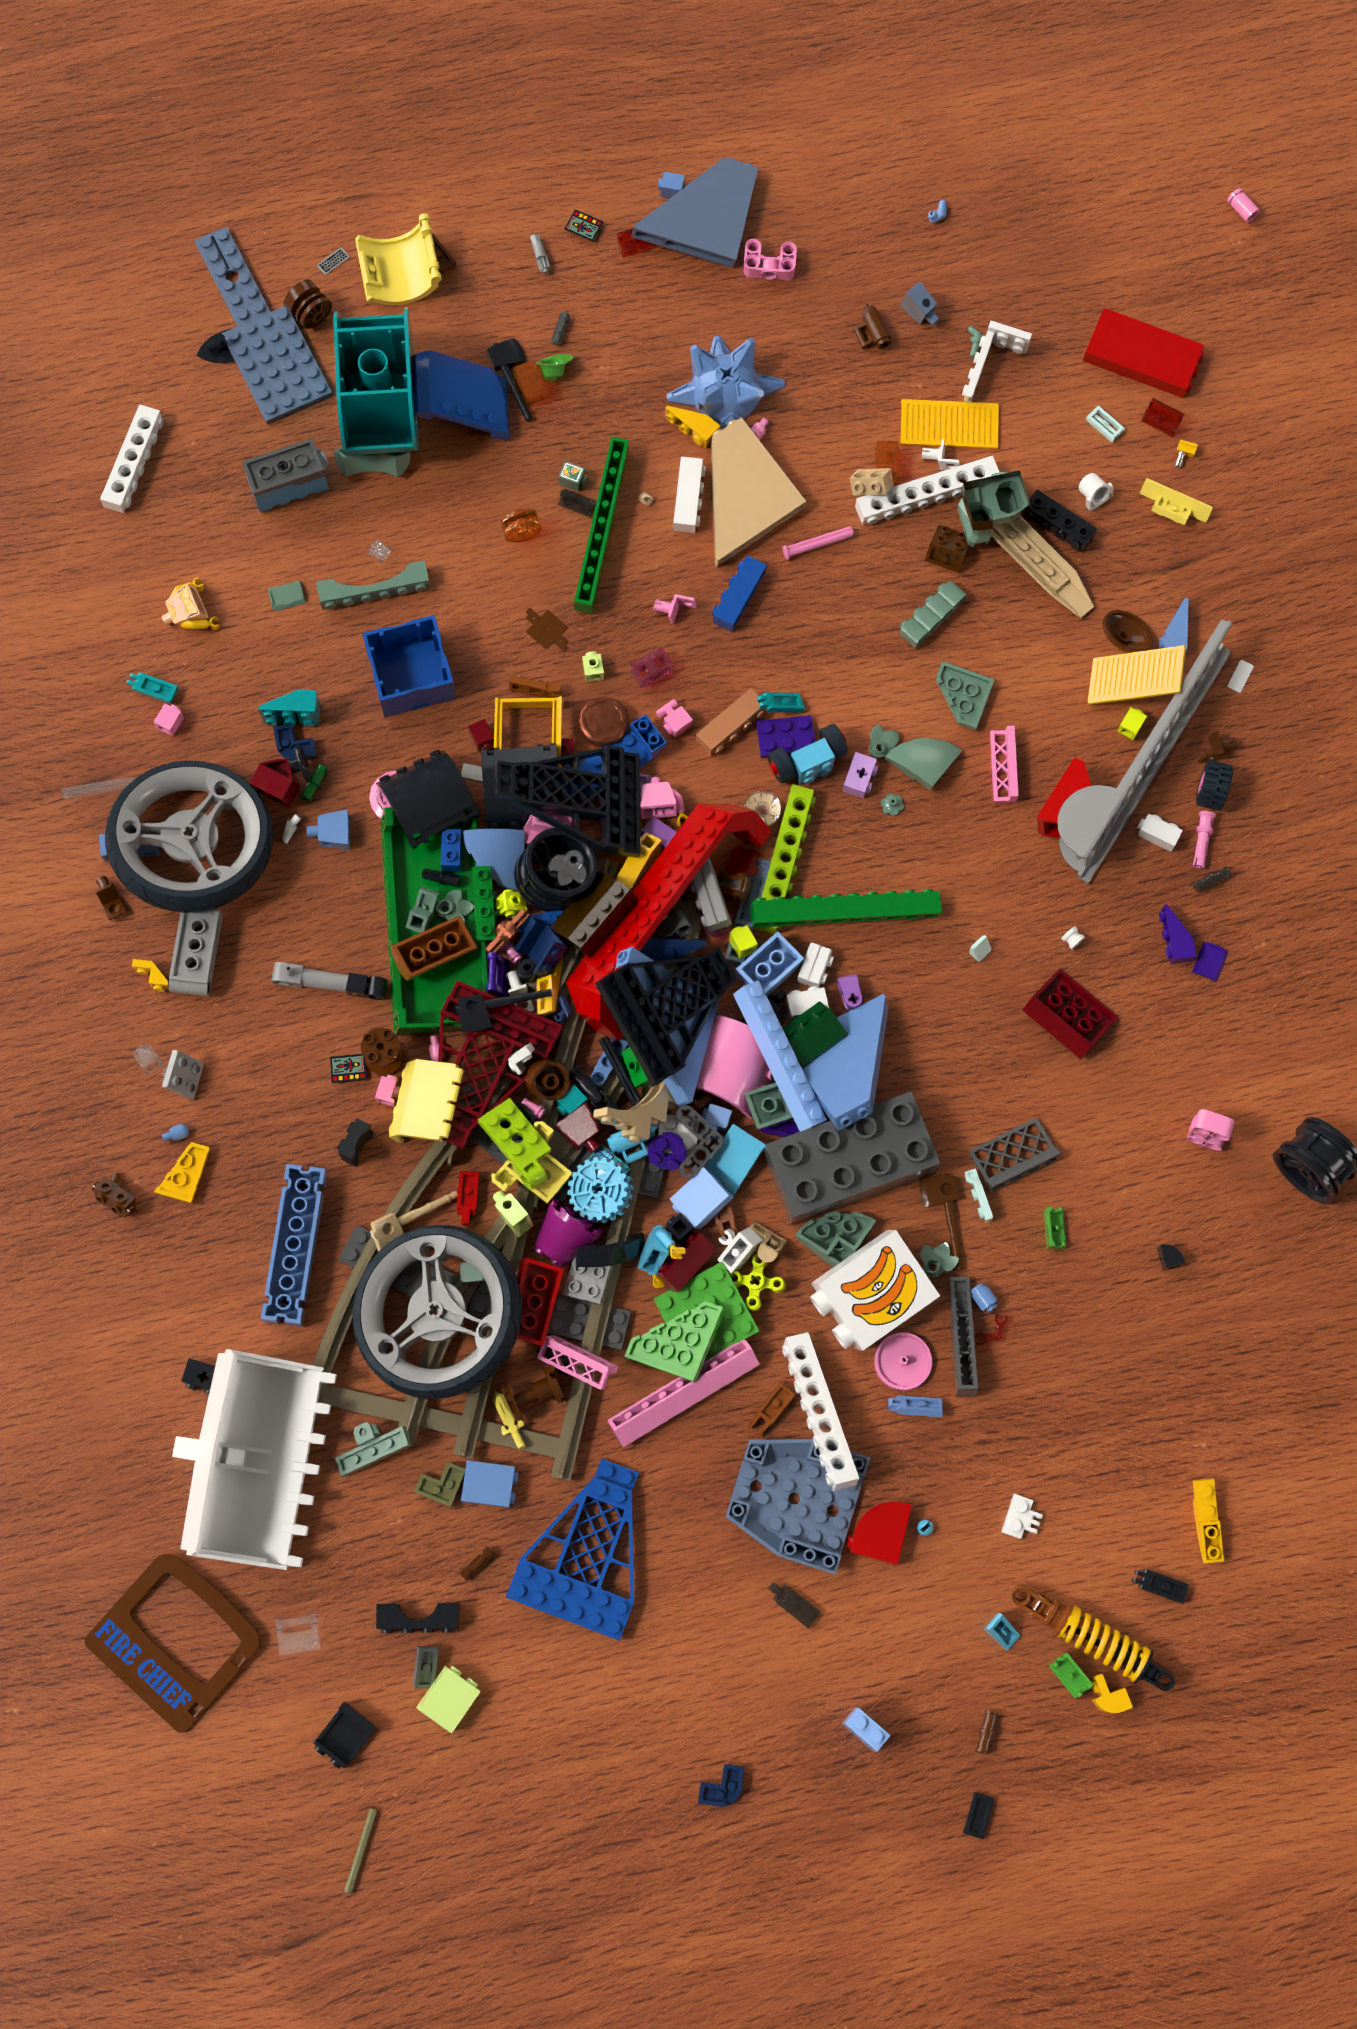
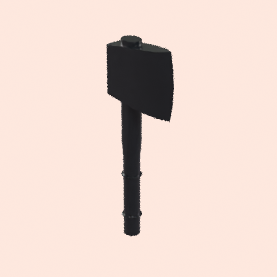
(503, 357)
(473, 1009)

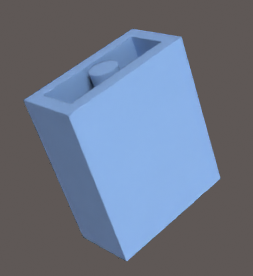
(701, 1198)
(865, 1729)

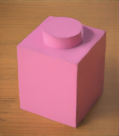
(169, 719)

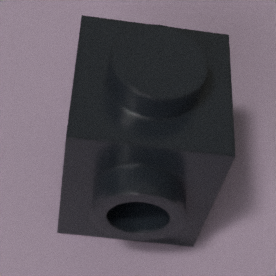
(679, 1228)

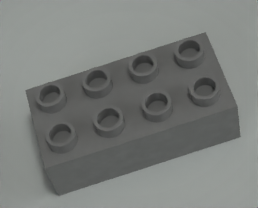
(836, 1168)

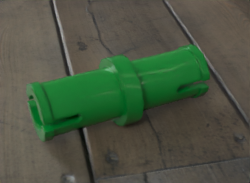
(314, 783)

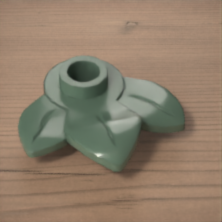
(885, 740)
(455, 904)
(938, 1257)

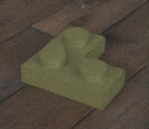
(443, 1490)

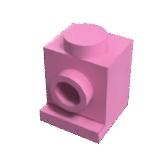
(387, 1090)

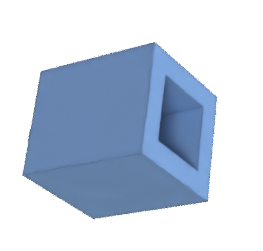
(670, 184)

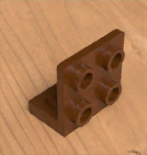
(947, 548)

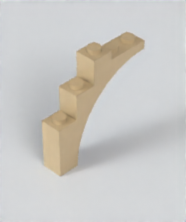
(637, 1120)

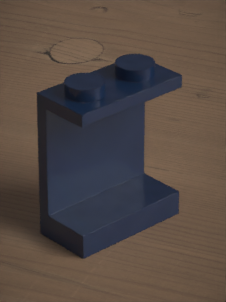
(541, 945)

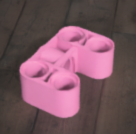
(769, 267)
(1210, 1129)

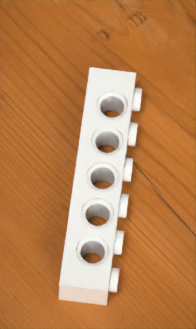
(144, 417)

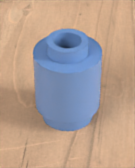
(984, 1297)

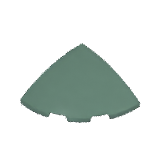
(924, 759)
(836, 1235)

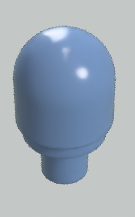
(176, 1133)

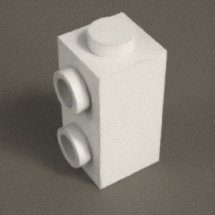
(1159, 832)

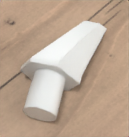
(290, 828)

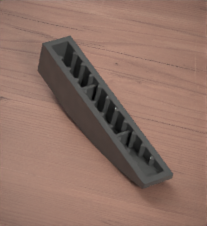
(963, 1338)

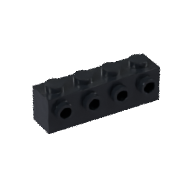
(1060, 521)

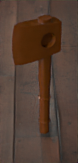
(940, 1191)

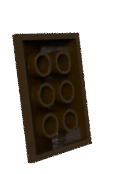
(594, 913)

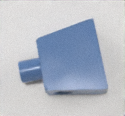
(332, 830)

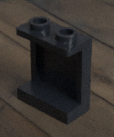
(344, 1736)

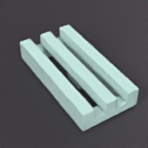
(1103, 426)

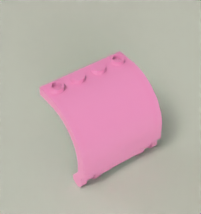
(733, 1064)

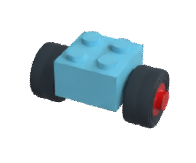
(810, 760)

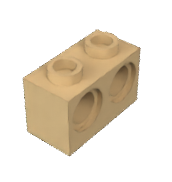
(871, 481)

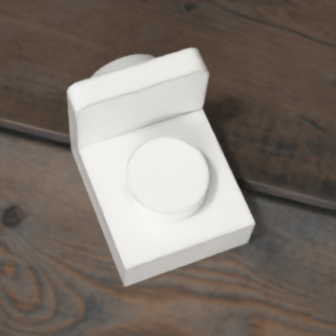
(521, 1055)

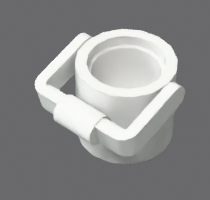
(1095, 491)

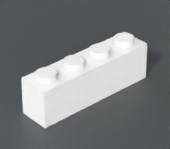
(688, 495)

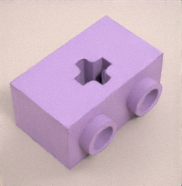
(860, 765)

